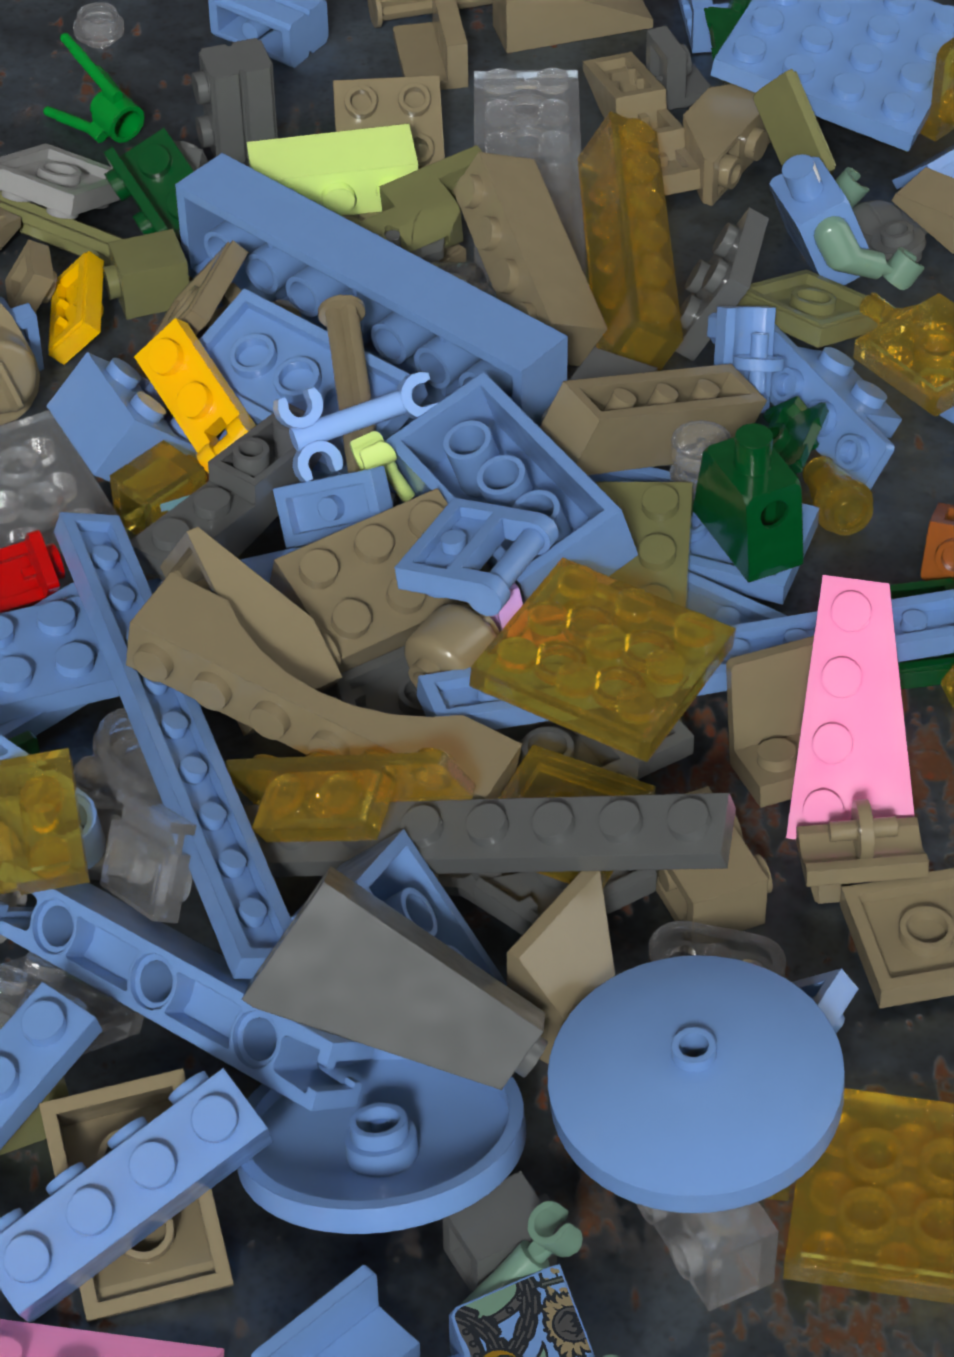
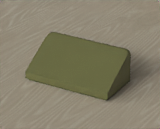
(791, 120)

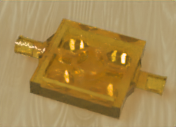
(912, 349)

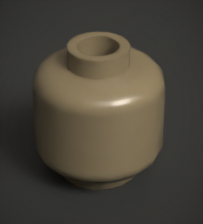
(448, 640)

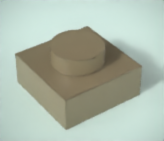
(31, 277)

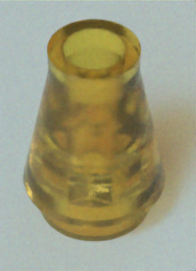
(842, 499)

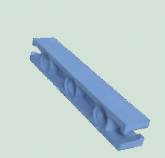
(182, 990)

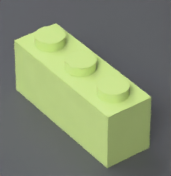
(338, 167)

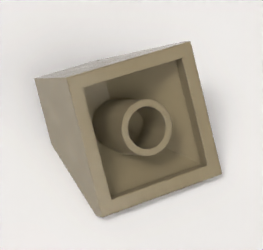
(563, 954)

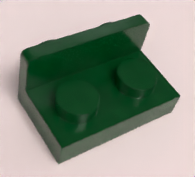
(149, 178)

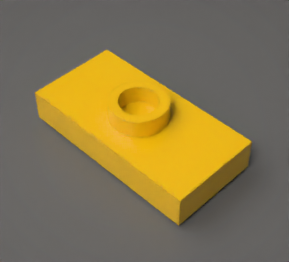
(76, 307)

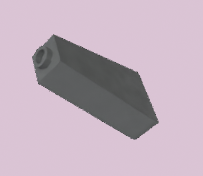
(391, 985)

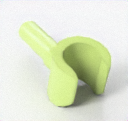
(373, 452)

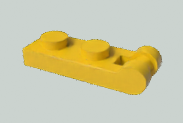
(194, 390)

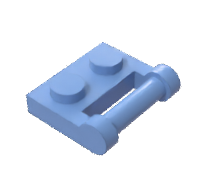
(462, 540)

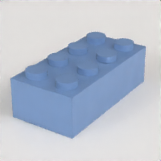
(493, 453)

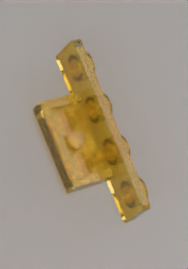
(342, 794)

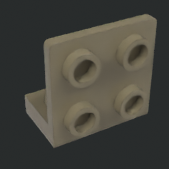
(394, 102)
(766, 717)

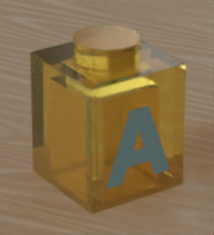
(154, 485)

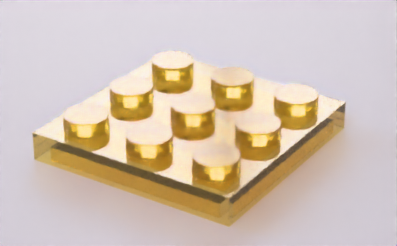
(603, 658)
(879, 1201)

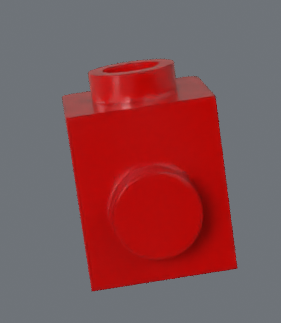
(29, 572)

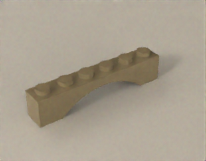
(202, 650)

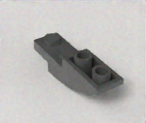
(236, 499)

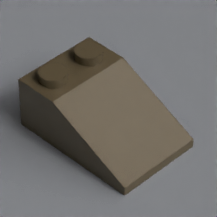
(267, 615)
(177, 1258)

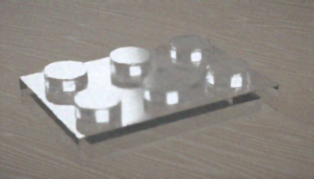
(41, 479)

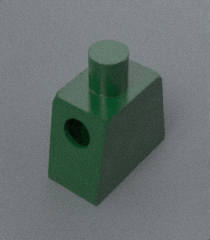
(751, 503)

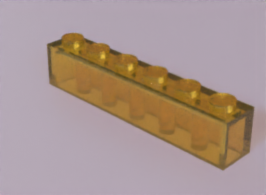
(629, 241)

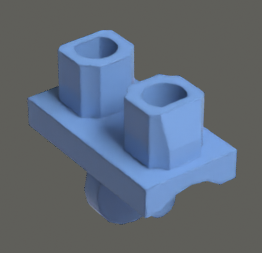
(746, 341)

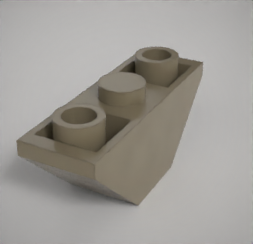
(723, 138)

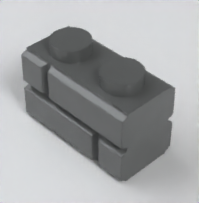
(236, 97)

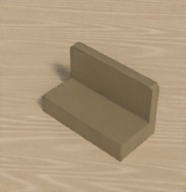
(435, 47)

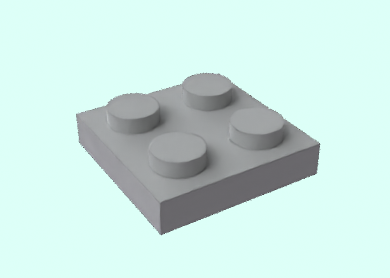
(55, 180)

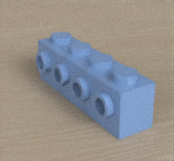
(127, 1193)

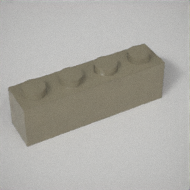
(528, 248)
(631, 417)

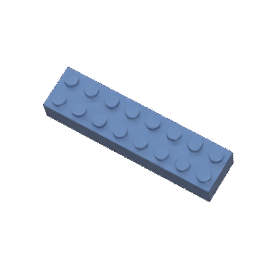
(413, 309)

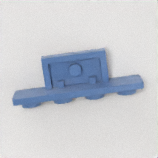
(858, 416)

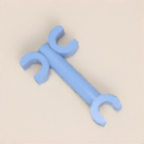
(311, 432)

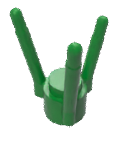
(111, 109)

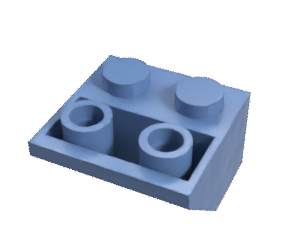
(113, 415)

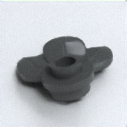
(889, 228)

